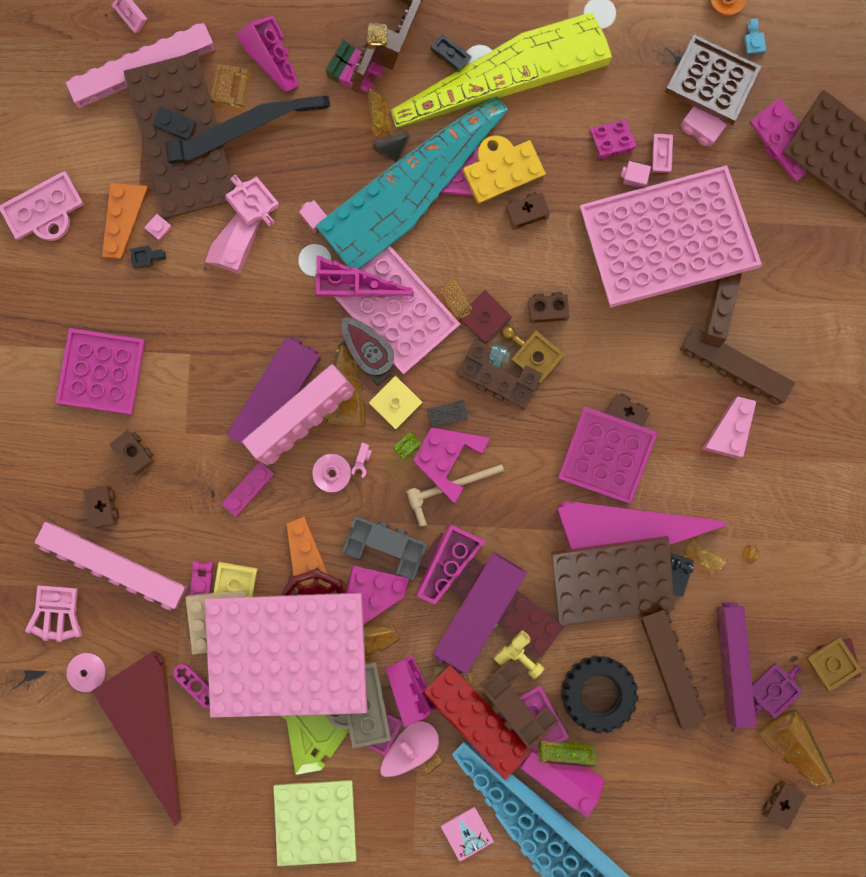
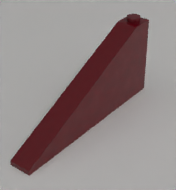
(141, 715)

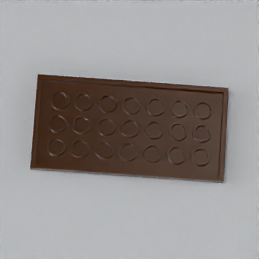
(182, 89)

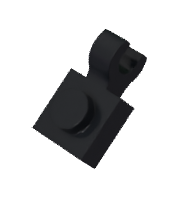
(143, 256)

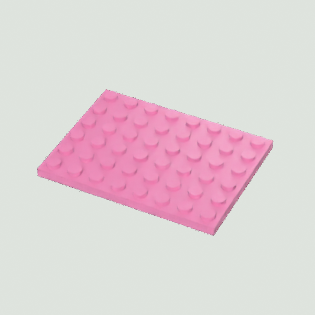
(669, 236)
(286, 655)

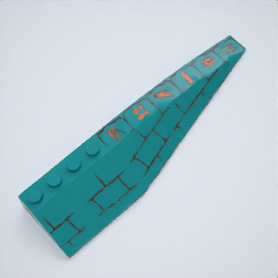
(404, 191)

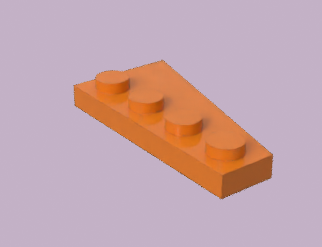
(122, 211)
(304, 550)

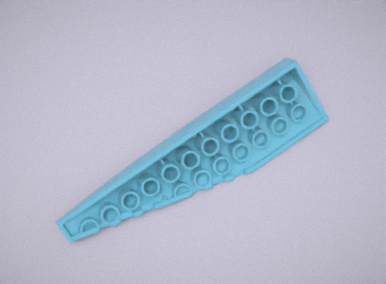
(539, 829)

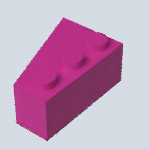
(407, 688)

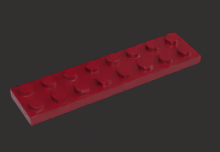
(519, 614)

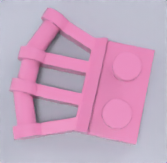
(56, 600)

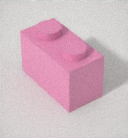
(703, 126)

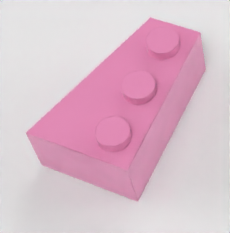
(732, 430)

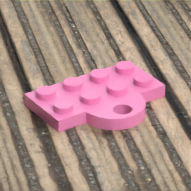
(43, 208)

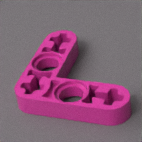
(199, 696)

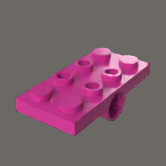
(775, 128)

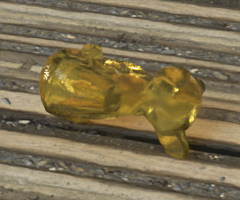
(710, 559)

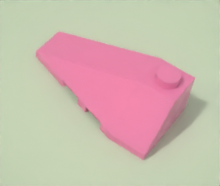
(233, 245)

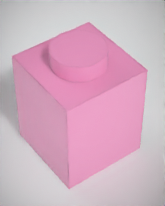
(635, 175)
(312, 215)

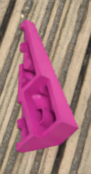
(344, 281)

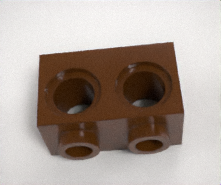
(549, 313)

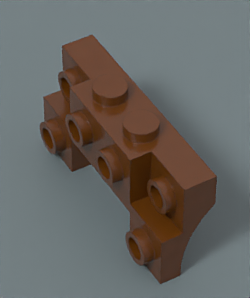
(496, 380)
(508, 703)

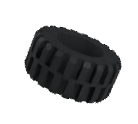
(618, 713)

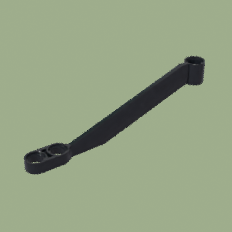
(187, 150)

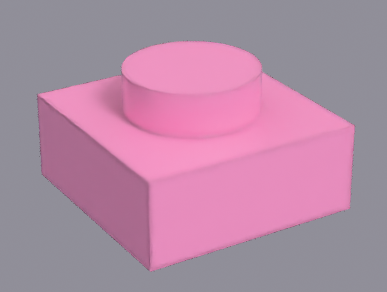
(158, 227)

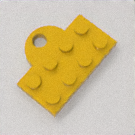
(502, 169)

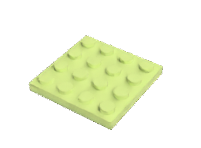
(315, 823)

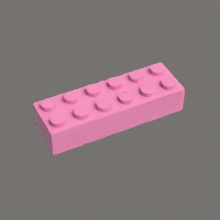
(299, 415)

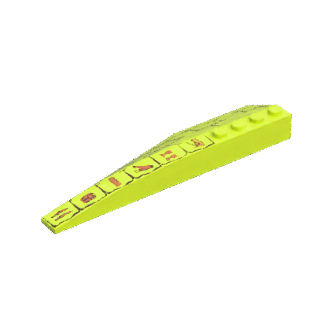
(515, 66)

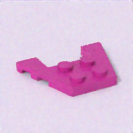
(440, 453)

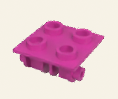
(613, 138)

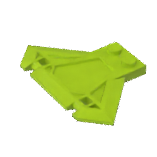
(309, 733)

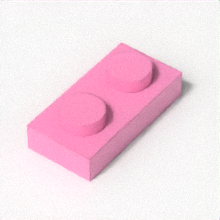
(130, 13)
(662, 153)

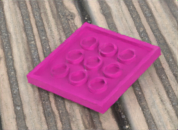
(100, 371)
(607, 454)

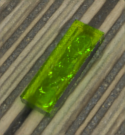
(566, 754)

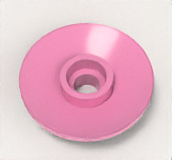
(321, 473)
(95, 672)

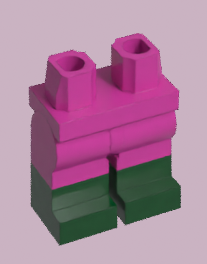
(343, 65)

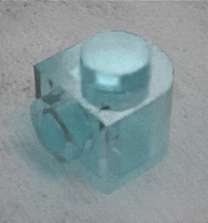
(499, 355)

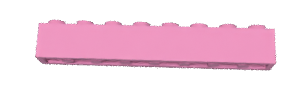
(110, 78)
(111, 565)

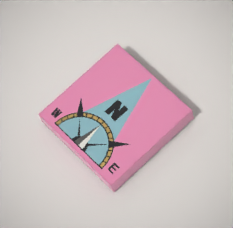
(467, 833)

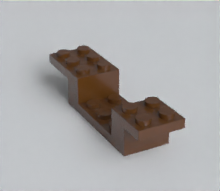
(385, 54)

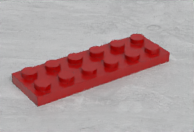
(477, 722)

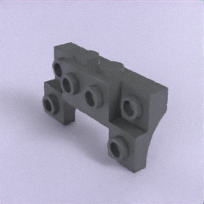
(388, 541)

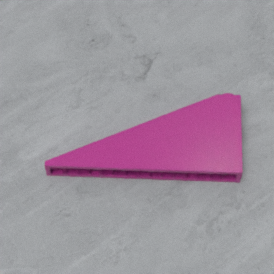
(601, 525)

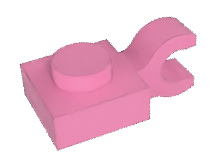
(363, 455)

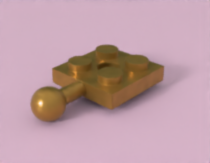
(534, 344)

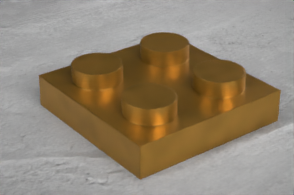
(834, 664)

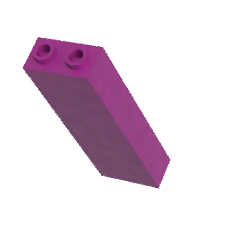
(277, 386)
(479, 613)
(736, 665)

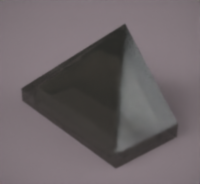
(392, 145)

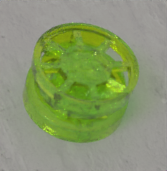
(411, 445)

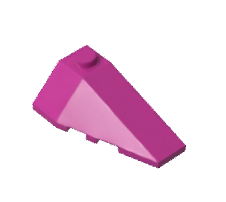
(264, 44)
(573, 784)

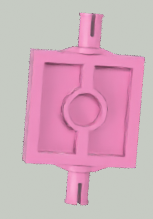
(252, 200)

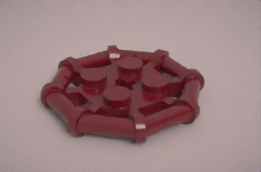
(314, 588)

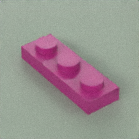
(248, 489)

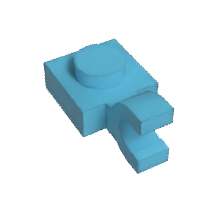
(754, 41)

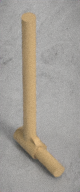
(416, 497)

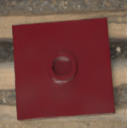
(486, 317)

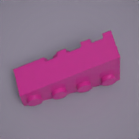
(448, 561)

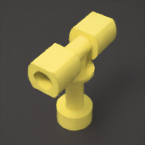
(516, 651)

